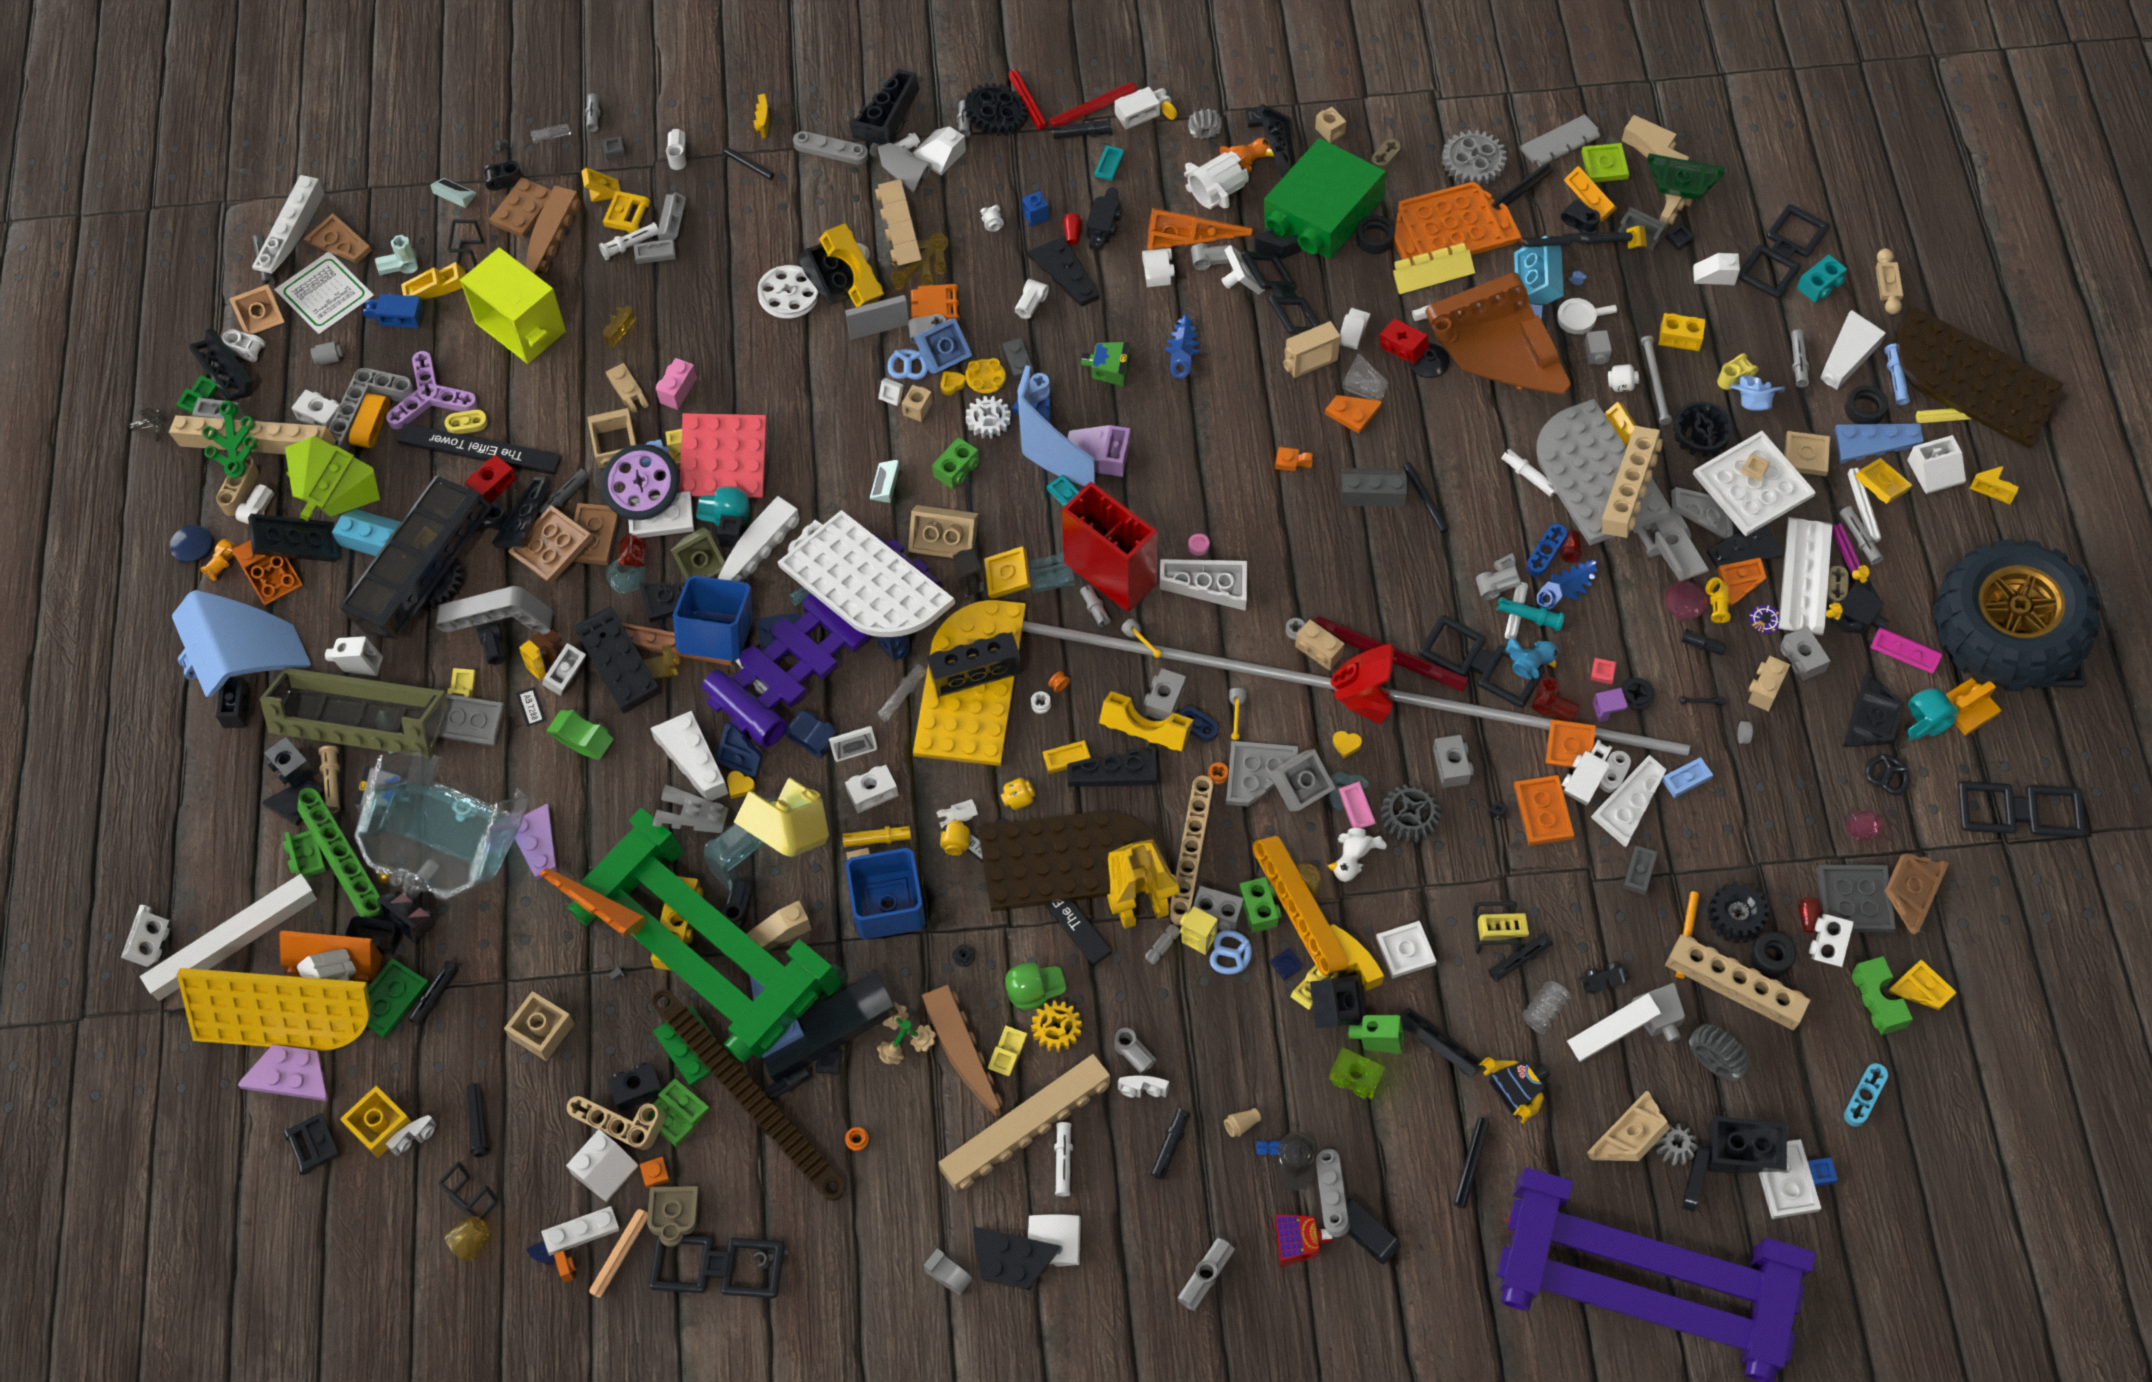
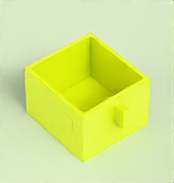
(513, 305)

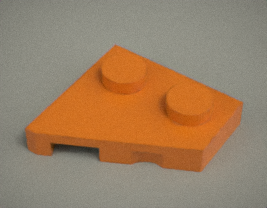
(1352, 411)

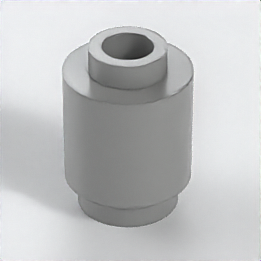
(326, 353)

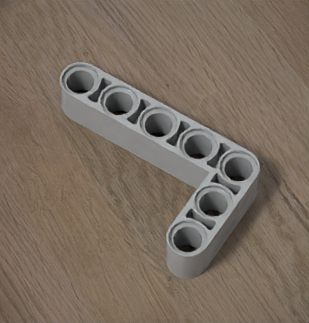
(364, 382)
(495, 606)

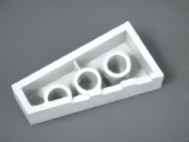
(1207, 580)
(688, 749)

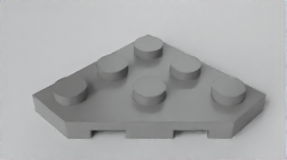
(1250, 770)

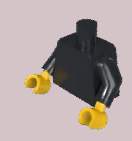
(1859, 607)

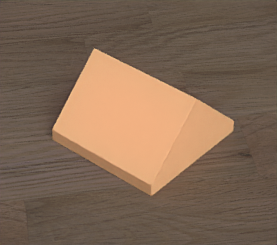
(257, 310)

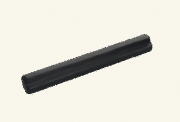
(1523, 186)
(1471, 1163)

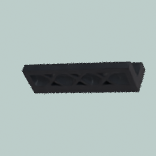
(227, 366)

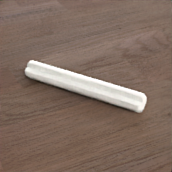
(1864, 506)

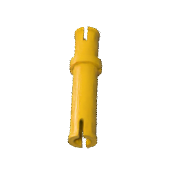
(885, 835)

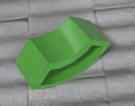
(580, 734)

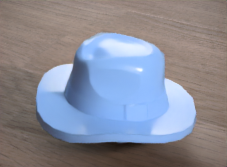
(1756, 395)

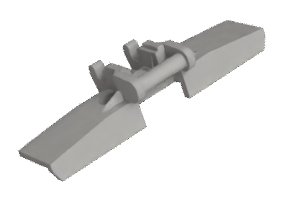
(1673, 543)

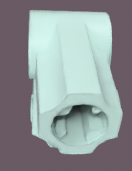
(403, 259)

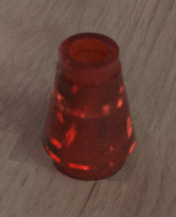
(1571, 548)
(1809, 912)

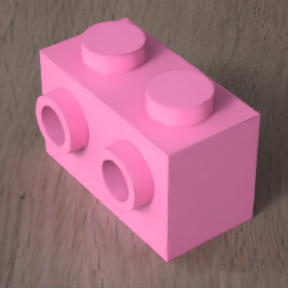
(676, 383)

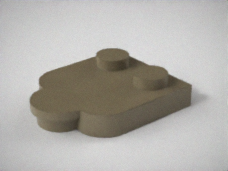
(672, 1212)

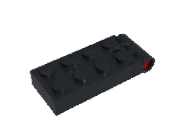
(617, 659)

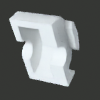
(1157, 267)

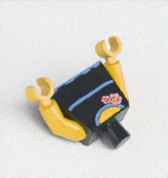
(1517, 1085)

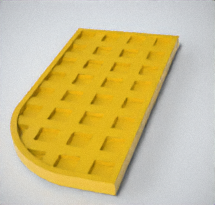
(975, 720)
(273, 1009)

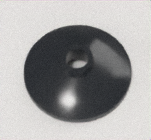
(1433, 366)

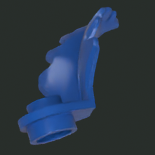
(1182, 346)
(1568, 584)

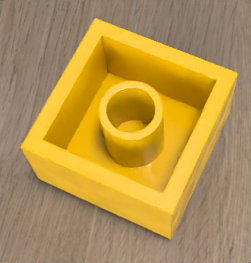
(375, 1120)

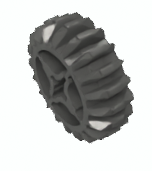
(1415, 803)
(1719, 1052)

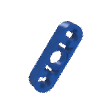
(1546, 558)

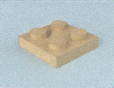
(1807, 452)

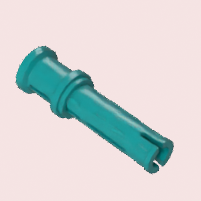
(1540, 616)

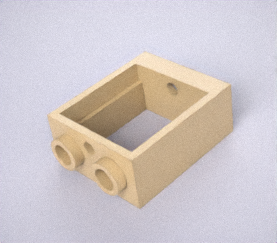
(1311, 349)
(601, 423)

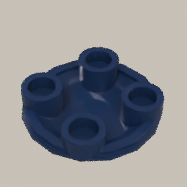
(190, 544)

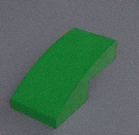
(202, 389)

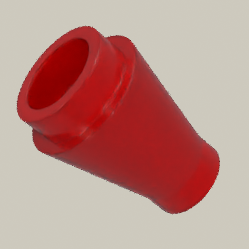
(1072, 227)

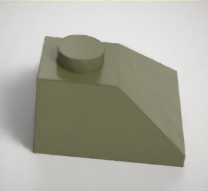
(698, 555)

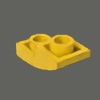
(762, 116)

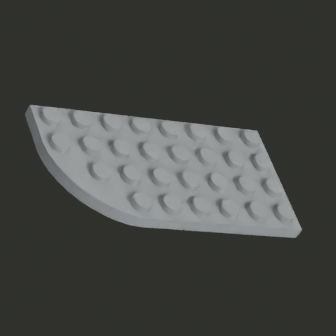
(1581, 461)

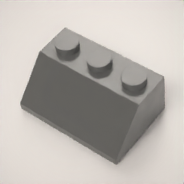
(1373, 487)

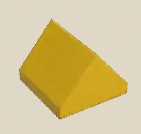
(1639, 237)

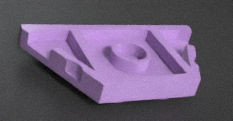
(287, 1073)

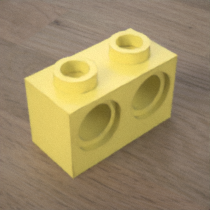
(1198, 929)

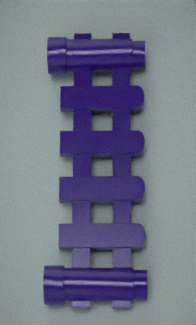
(755, 713)

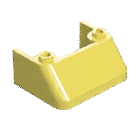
(789, 824)

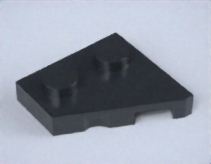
(286, 802)

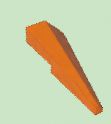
(1175, 229)
(617, 916)

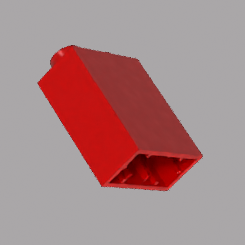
(1109, 546)

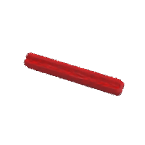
(1031, 105)

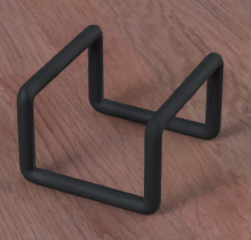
(461, 242)
(1478, 944)
(457, 1200)

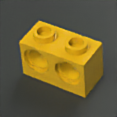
(1681, 332)

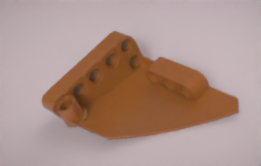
(1499, 336)

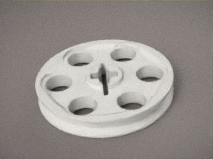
(780, 294)

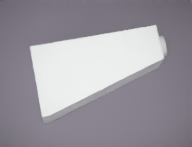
(1853, 346)

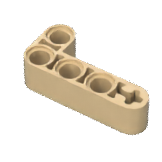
(612, 1120)

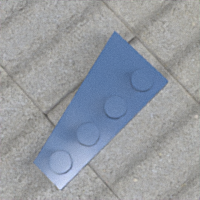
(1865, 440)

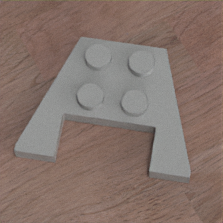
(695, 812)

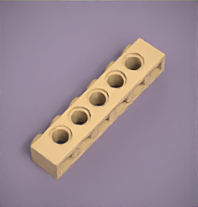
(1631, 481)
(1742, 993)

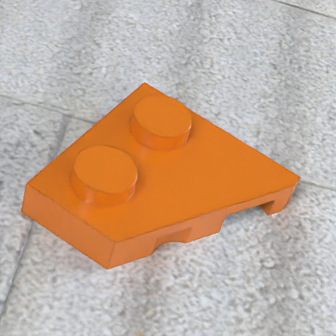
(1742, 578)

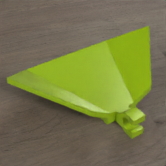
(329, 478)

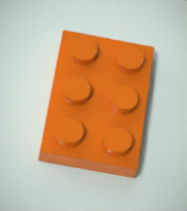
(1543, 810)

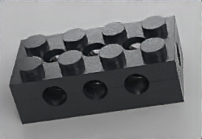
(975, 670)

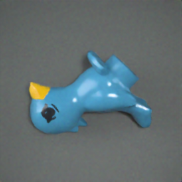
(1529, 660)

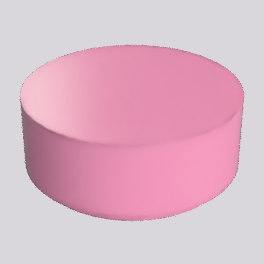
(1198, 544)

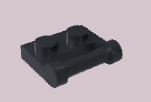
(319, 1142)

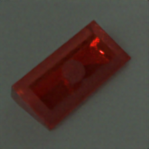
(631, 551)

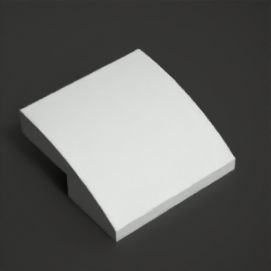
(1058, 1230)

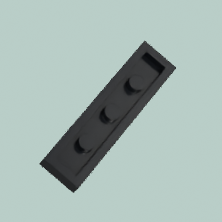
(1435, 1038)

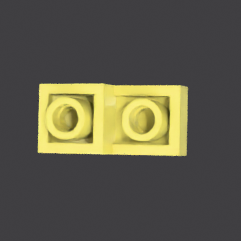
(1302, 991)

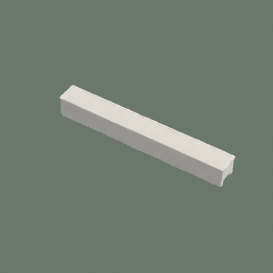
(230, 936)

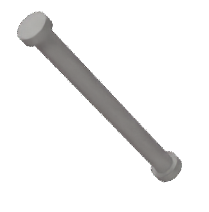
(1664, 418)

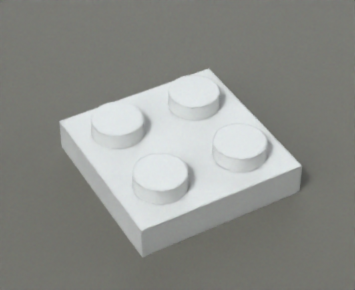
(1405, 949)

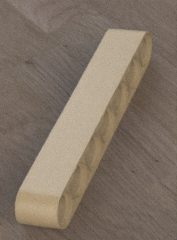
(1195, 840)

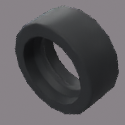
(1377, 222)
(1871, 393)

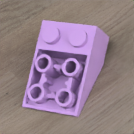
(1106, 445)

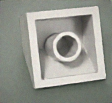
(602, 1165)

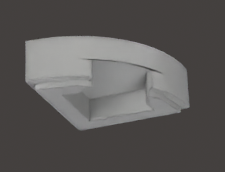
(1505, 562)

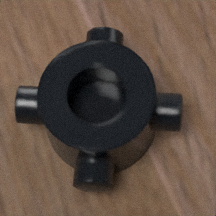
(1498, 810)

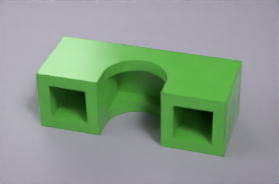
(1886, 1014)

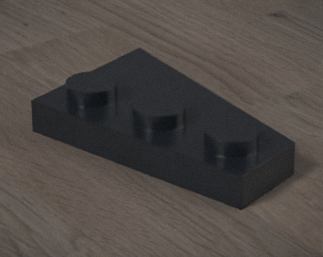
(1742, 548)

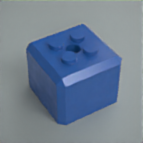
(713, 618)
(880, 878)

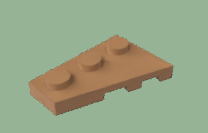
(338, 239)

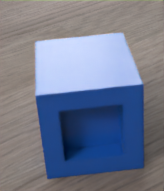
(1035, 208)

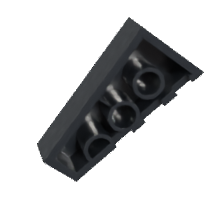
(887, 109)

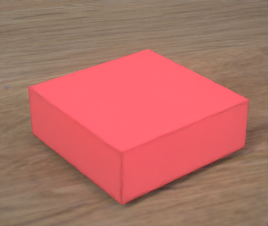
(1603, 671)

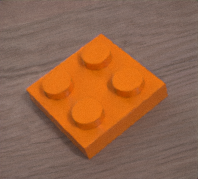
(1567, 741)

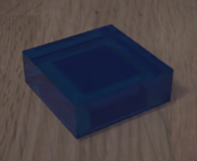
(1286, 964)

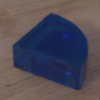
(539, 1253)

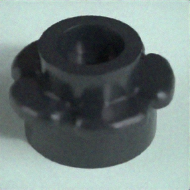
(963, 961)

